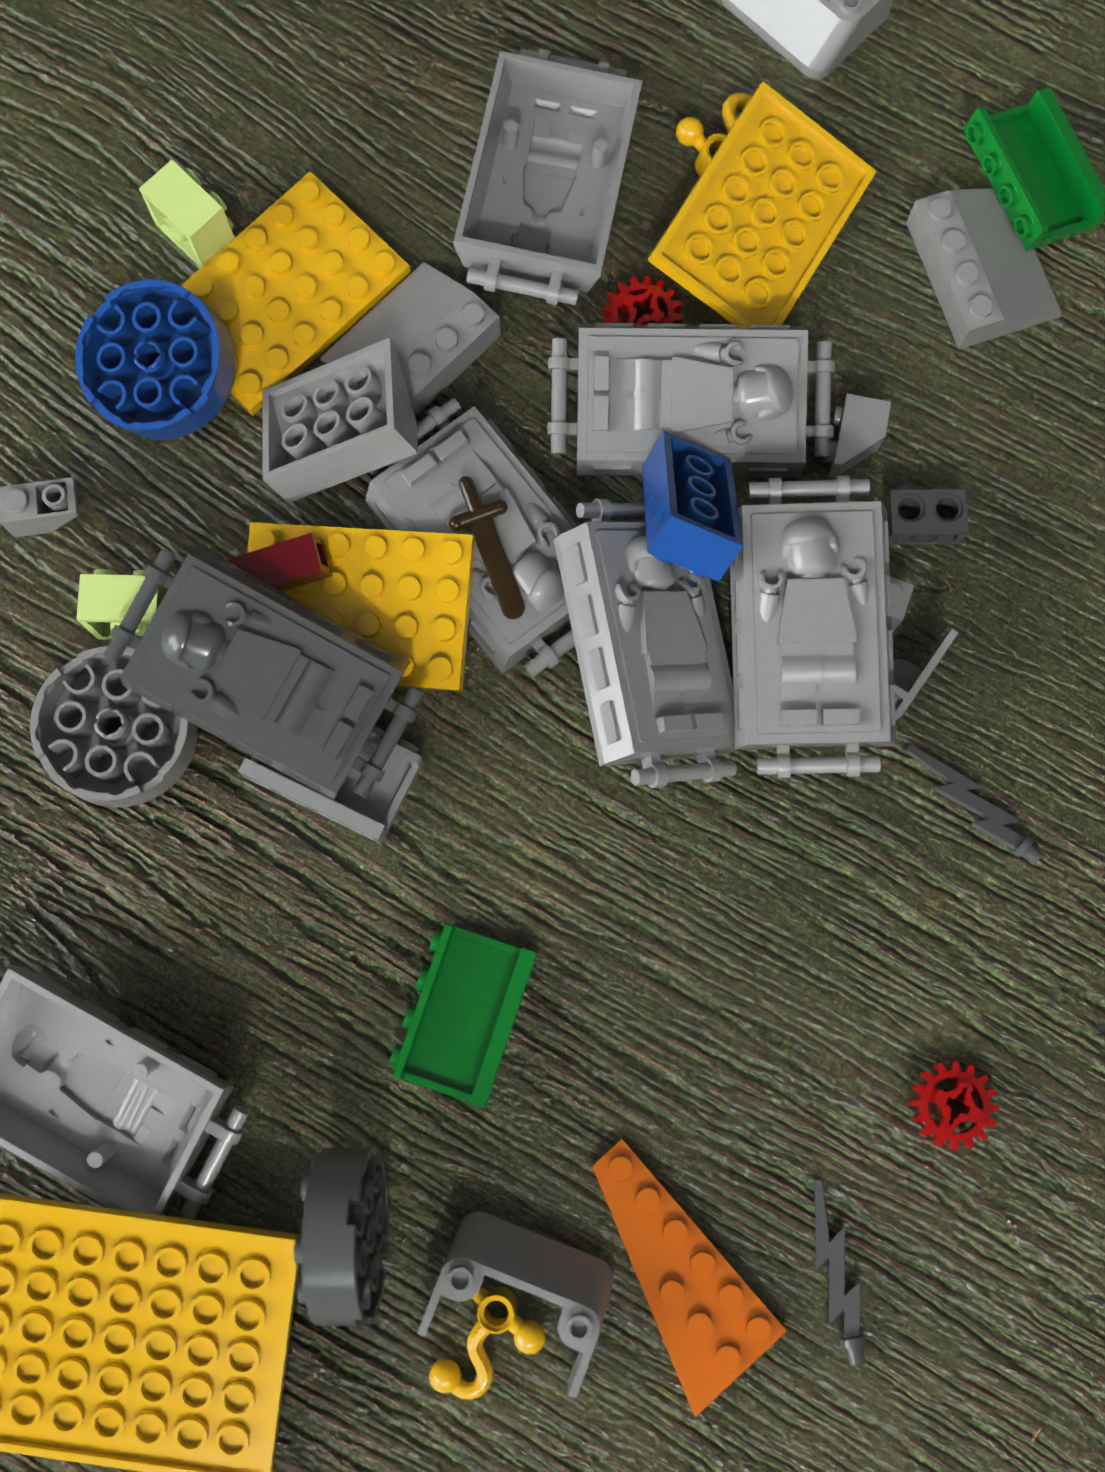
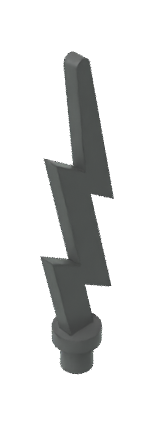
(996, 820)
(838, 1301)

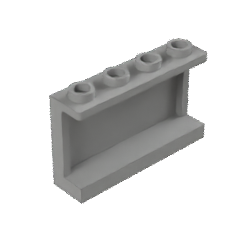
(366, 816)

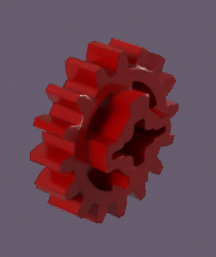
(637, 299)
(961, 1091)

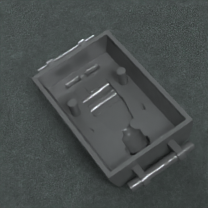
(263, 672)

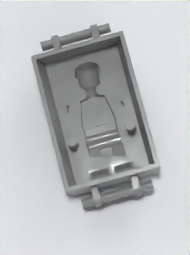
(546, 175)
(707, 383)
(425, 494)
(813, 627)
(646, 650)
(106, 1101)

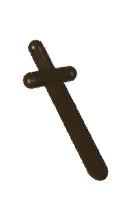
(480, 521)

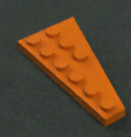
(696, 1297)

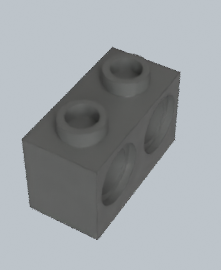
(927, 525)

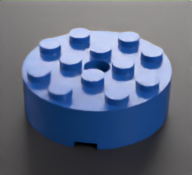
(163, 325)

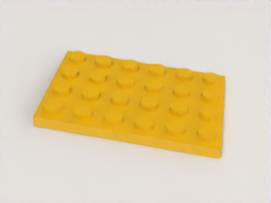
(762, 213)
(294, 285)
(395, 590)

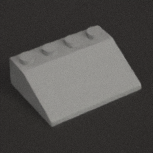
(979, 266)
(434, 328)
(337, 422)

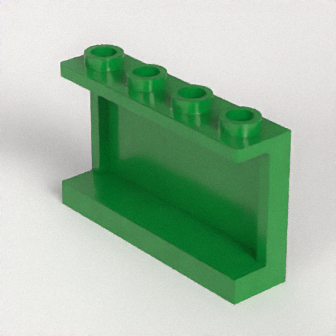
(1038, 170)
(463, 1014)

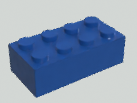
(691, 507)

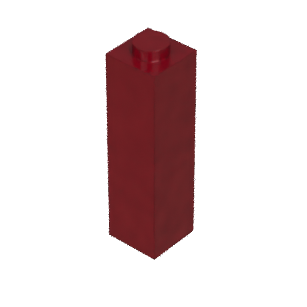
(288, 562)

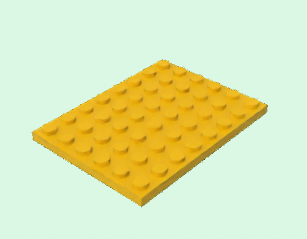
(141, 1337)

